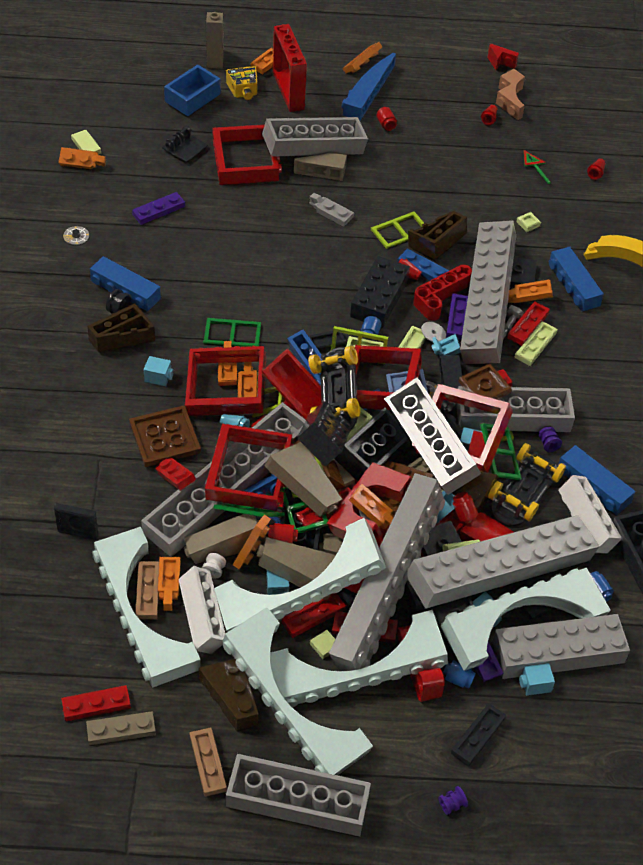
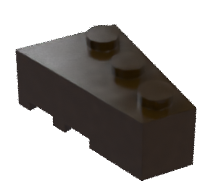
(438, 236)
(121, 330)
(478, 488)
(231, 692)

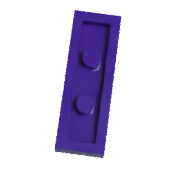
(158, 208)
(457, 316)

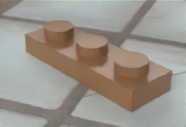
(147, 590)
(208, 762)

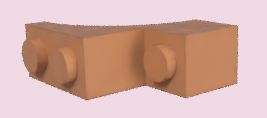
(509, 86)

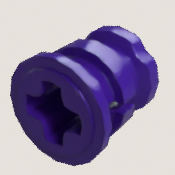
(550, 439)
(453, 800)

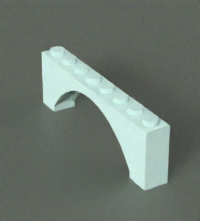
(355, 560)
(470, 629)
(417, 652)
(160, 656)
(327, 748)

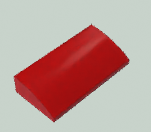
(294, 383)
(483, 529)

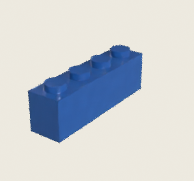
(114, 276)
(575, 279)
(302, 348)
(609, 489)

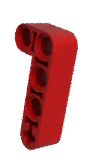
(430, 295)
(427, 683)

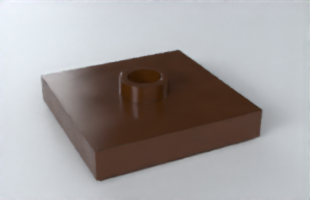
(485, 382)

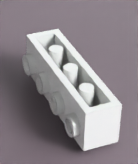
(584, 502)
(202, 610)

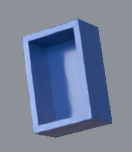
(192, 90)

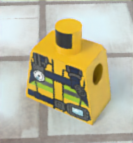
(242, 82)

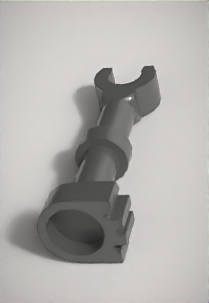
(514, 314)

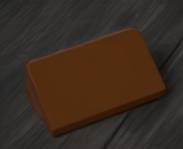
(333, 474)

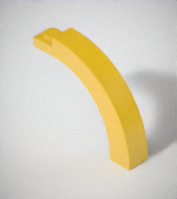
(618, 247)

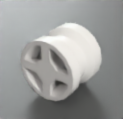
(214, 563)

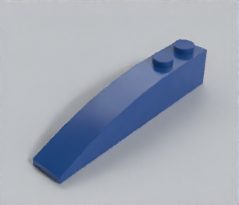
(367, 88)

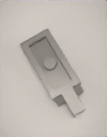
(331, 209)

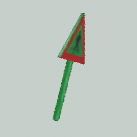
(531, 160)

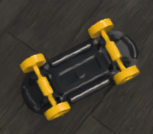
(338, 381)
(519, 499)

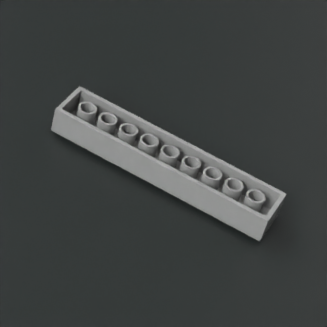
(488, 293)
(243, 466)
(501, 561)
(380, 592)

